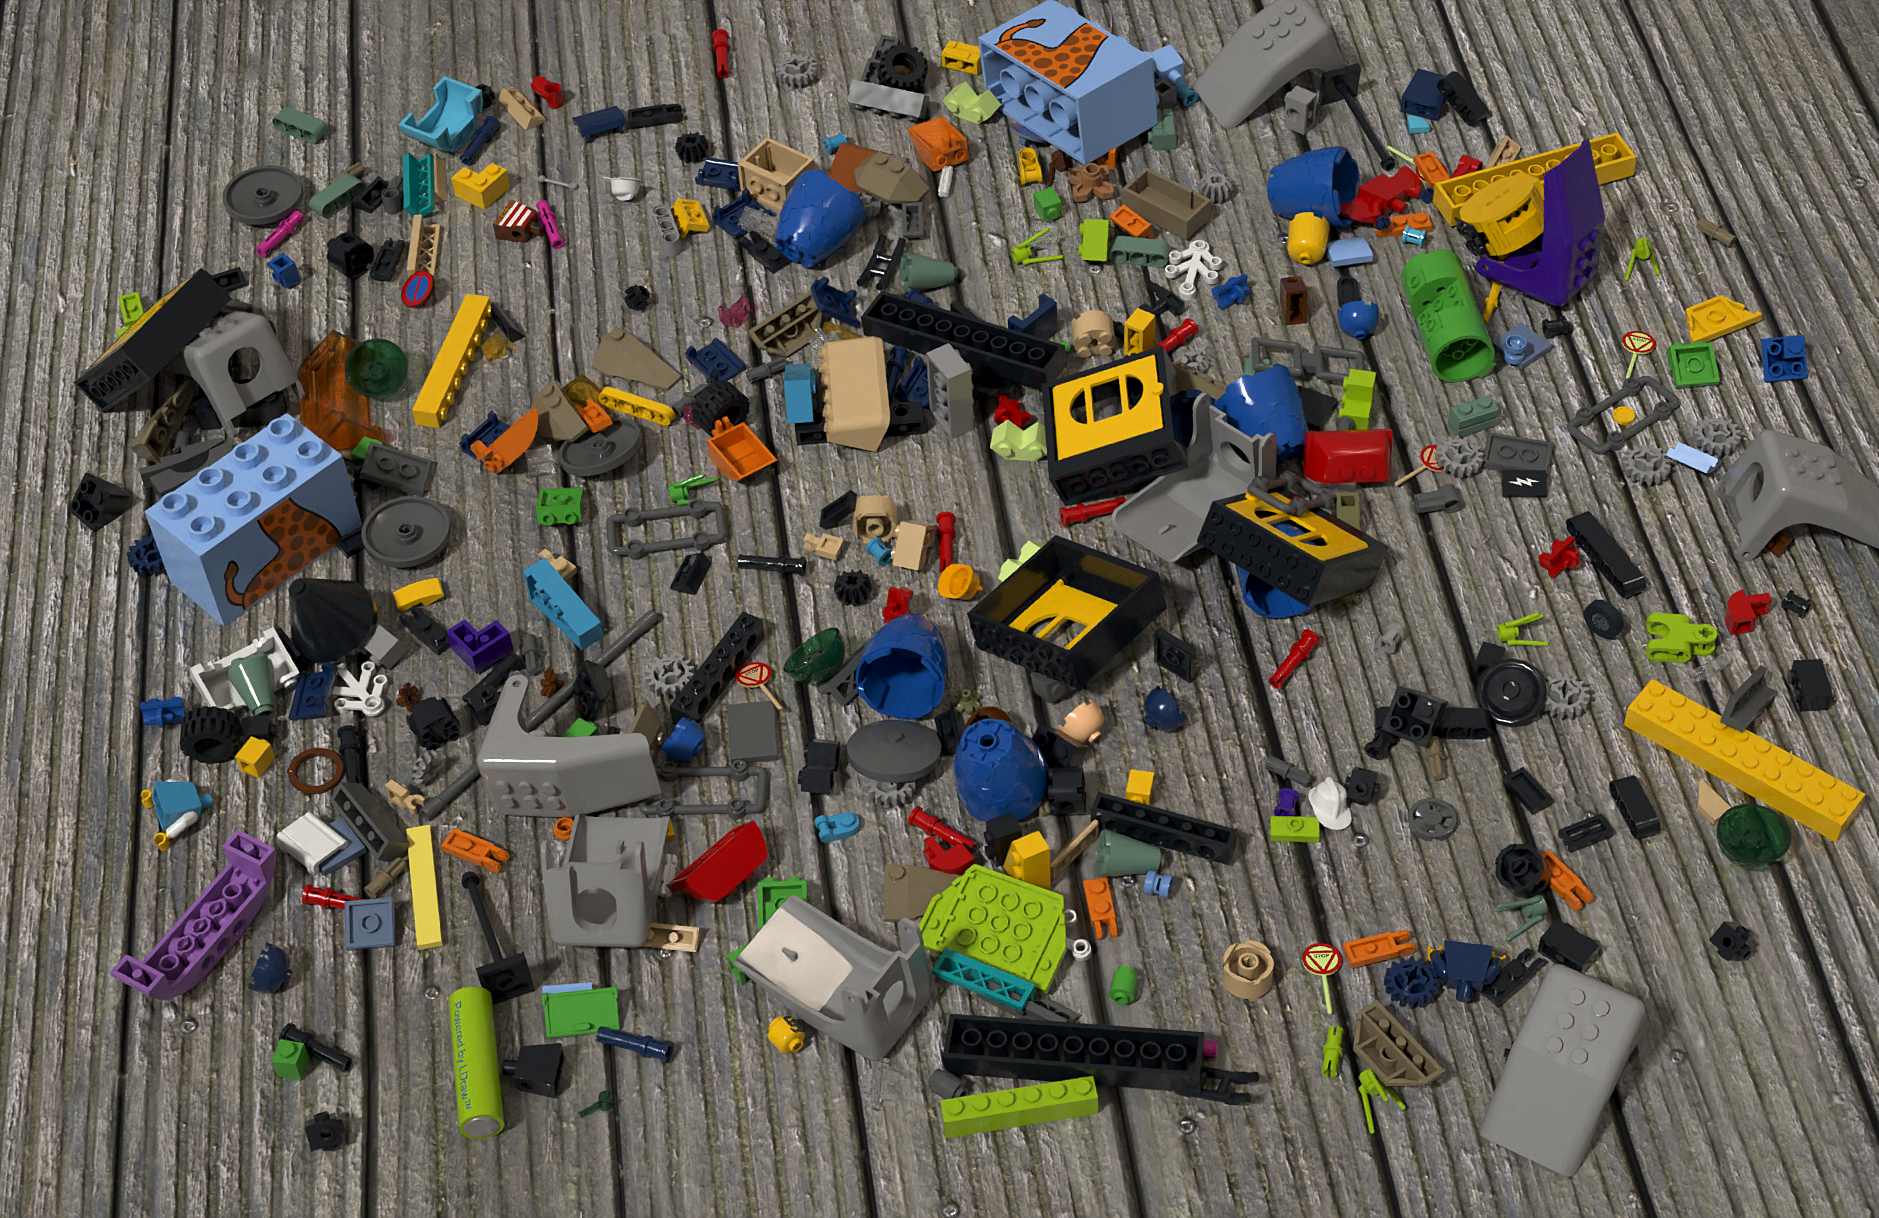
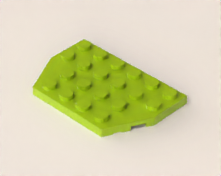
(999, 924)

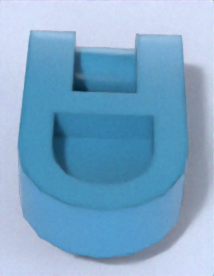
(846, 826)

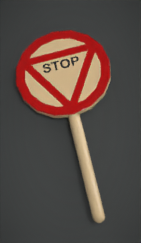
(1428, 460)
(756, 675)

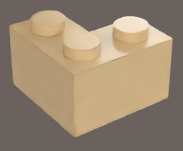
(912, 543)

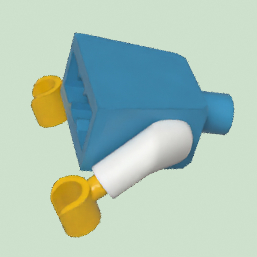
(176, 807)

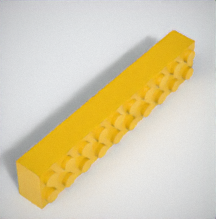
(1610, 154)
(1744, 760)

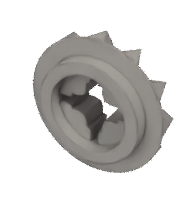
(1201, 361)
(426, 767)

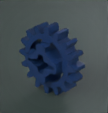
(149, 555)
(1411, 982)

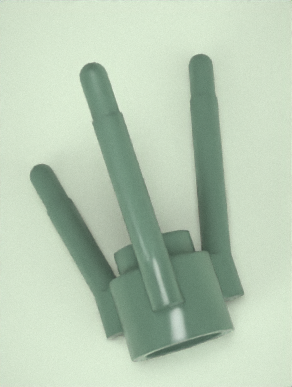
(1530, 907)

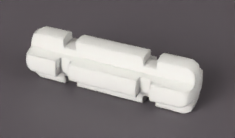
(945, 181)
(668, 874)

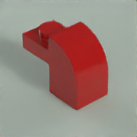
(1743, 609)
(953, 861)

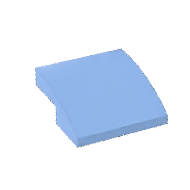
(1348, 251)
(1694, 458)

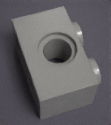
(1300, 110)

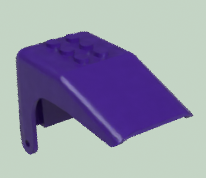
(1571, 238)

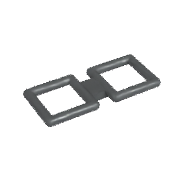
(1305, 361)

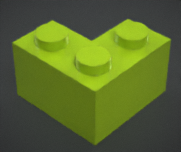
(1095, 239)
(1358, 397)

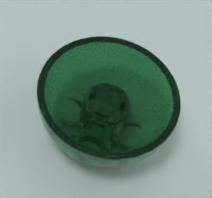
(373, 359)
(817, 657)
(1753, 836)

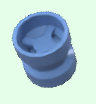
(1515, 349)
(1153, 883)

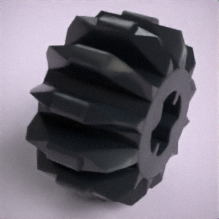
(691, 147)
(852, 587)

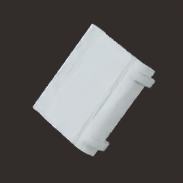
(310, 841)

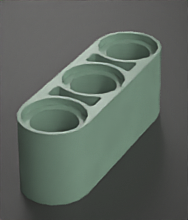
(300, 125)
(337, 196)
(1139, 251)

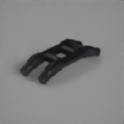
(878, 256)
(1226, 1078)

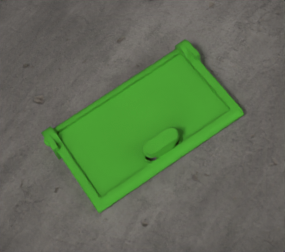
(575, 1011)

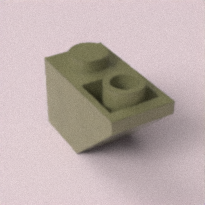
(1348, 508)

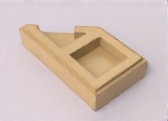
(1710, 803)

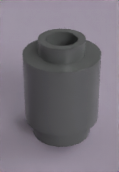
(947, 1084)

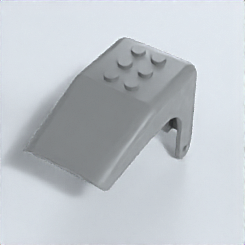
(1264, 57)
(208, 357)
(1799, 486)
(1173, 507)
(559, 775)
(606, 882)
(838, 977)
(1564, 1068)

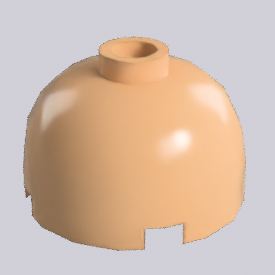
(1084, 722)

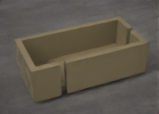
(1166, 203)

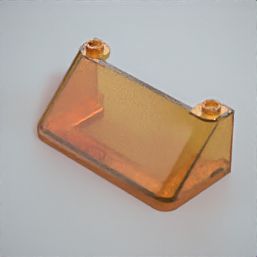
(331, 405)

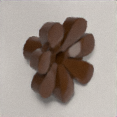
(550, 683)
(408, 696)

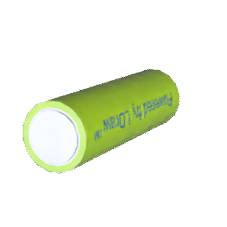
(475, 1063)

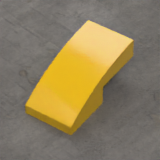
(423, 591)

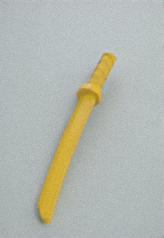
(1491, 302)

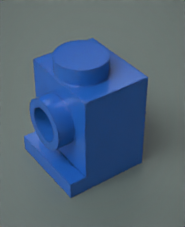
(284, 270)

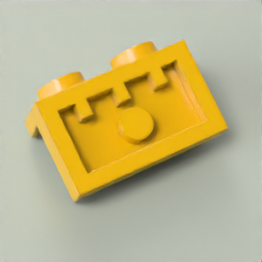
(689, 216)

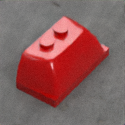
(1348, 455)
(723, 865)

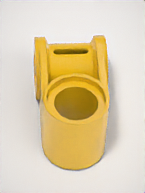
(1029, 167)

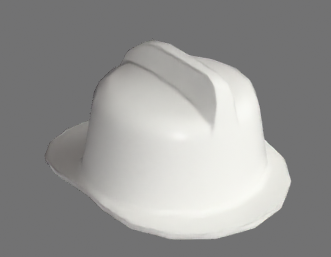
(625, 188)
(1330, 804)

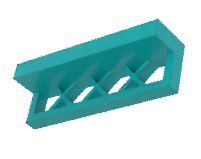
(414, 188)
(973, 970)

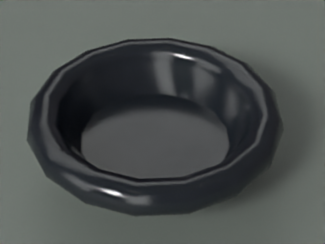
(1511, 692)

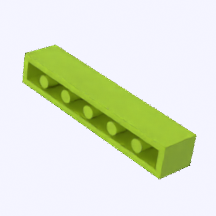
(1019, 1107)

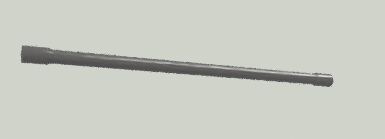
(640, 626)

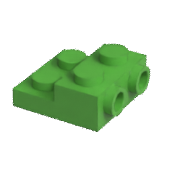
(1693, 364)
(560, 506)
(773, 894)

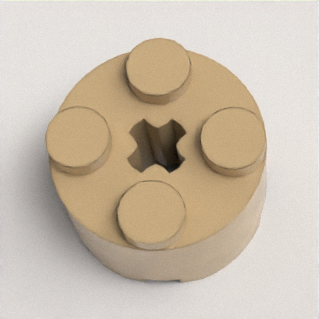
(1093, 334)
(875, 518)
(1247, 970)

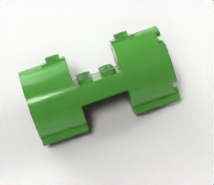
(1447, 316)

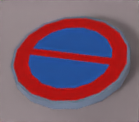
(1025, 134)

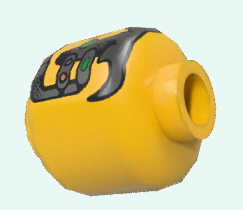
(786, 1034)

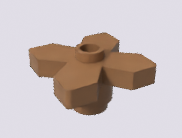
(1090, 180)

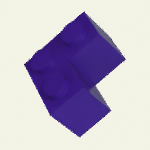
(482, 647)

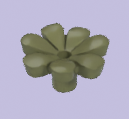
(1348, 599)
(966, 701)

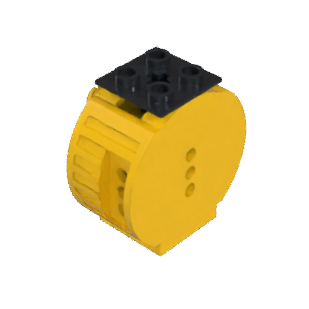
(1503, 216)

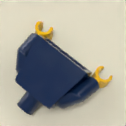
(1465, 966)

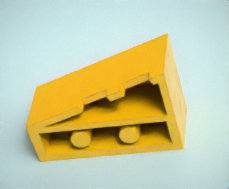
(1030, 860)

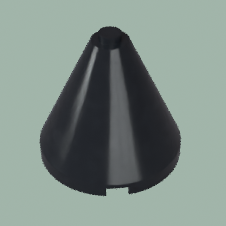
(330, 618)

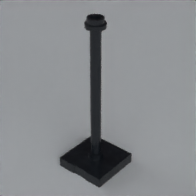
(1343, 85)
(506, 976)

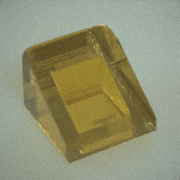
(494, 347)

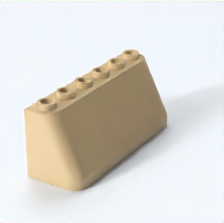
(854, 392)

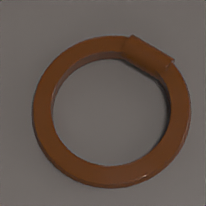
(296, 762)

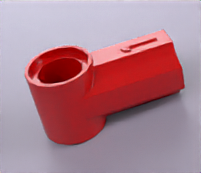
(549, 91)
(1467, 165)

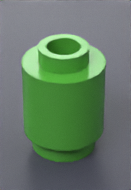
(1123, 985)

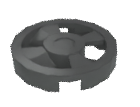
(1431, 819)

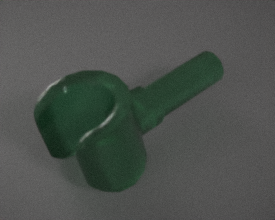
(600, 1104)

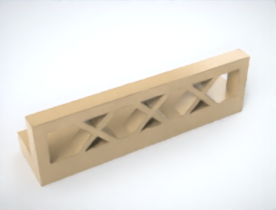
(418, 242)

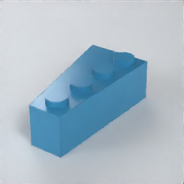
(799, 391)
(561, 604)

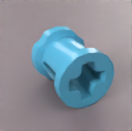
(1414, 236)

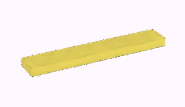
(424, 887)

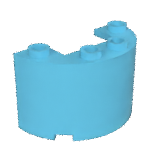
(450, 120)

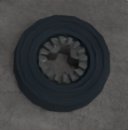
(1603, 619)

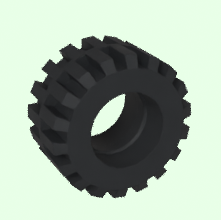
(906, 57)
(717, 402)
(210, 734)

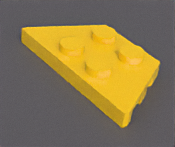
(1717, 318)

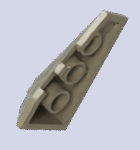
(628, 358)
(156, 435)
(910, 890)

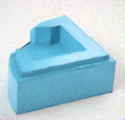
(1417, 125)

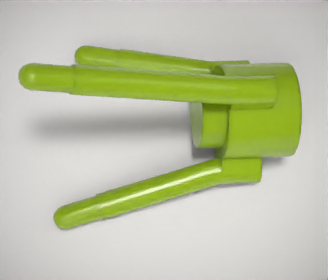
(1642, 250)
(1022, 251)
(1509, 630)
(1373, 1085)

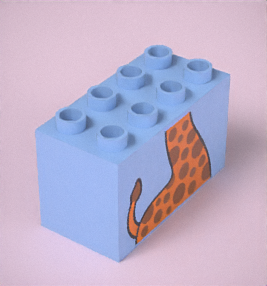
(1070, 80)
(254, 518)

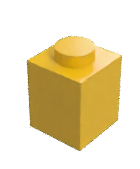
(255, 757)
(1140, 786)

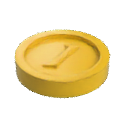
(1623, 415)

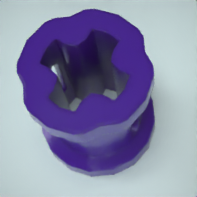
(1287, 802)

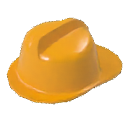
(959, 582)

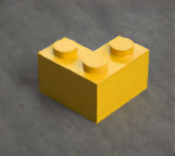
(481, 188)

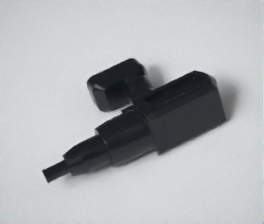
(1166, 300)

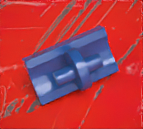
(1233, 291)
(162, 711)

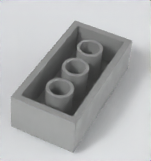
(950, 390)

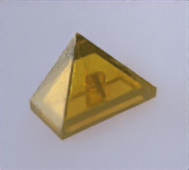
(581, 390)

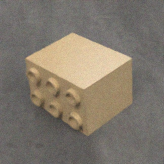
(772, 171)

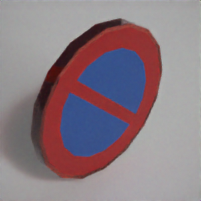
(418, 289)

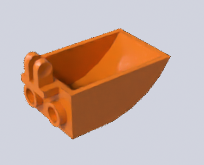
(939, 143)
(509, 444)
(737, 450)

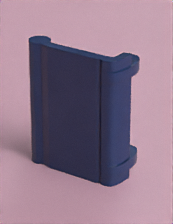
(600, 121)
(719, 174)
(729, 215)
(834, 302)
(715, 361)
(915, 385)
(486, 432)
(313, 693)

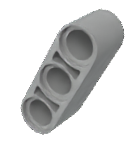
(666, 230)

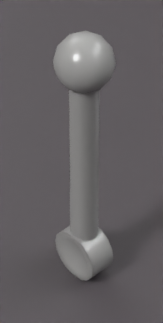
(572, 186)

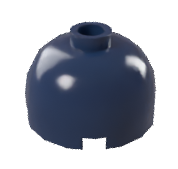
(1162, 711)
(271, 970)

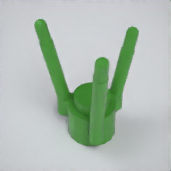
(679, 490)

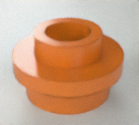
(563, 824)

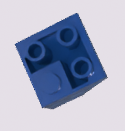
(1784, 358)

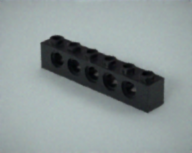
(905, 420)
(718, 669)
(1164, 828)

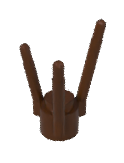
(1059, 162)

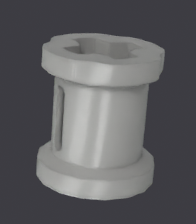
(1390, 638)

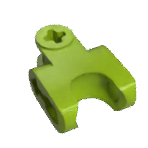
(1679, 638)

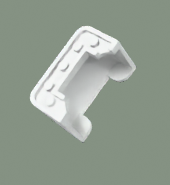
(214, 681)

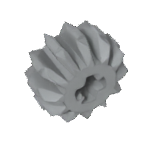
(1216, 187)

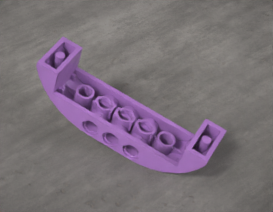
(208, 925)

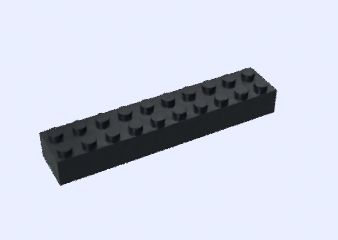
(980, 343)
(1074, 1050)

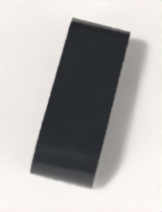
(1462, 98)
(1634, 807)

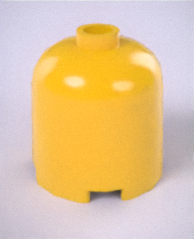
(1307, 238)

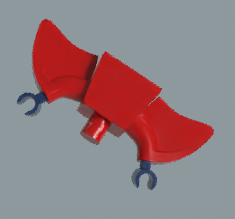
(1384, 196)

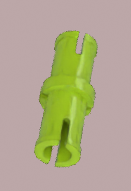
(1332, 1051)

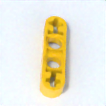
(617, 400)

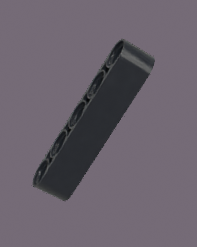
(1606, 554)
(1455, 723)

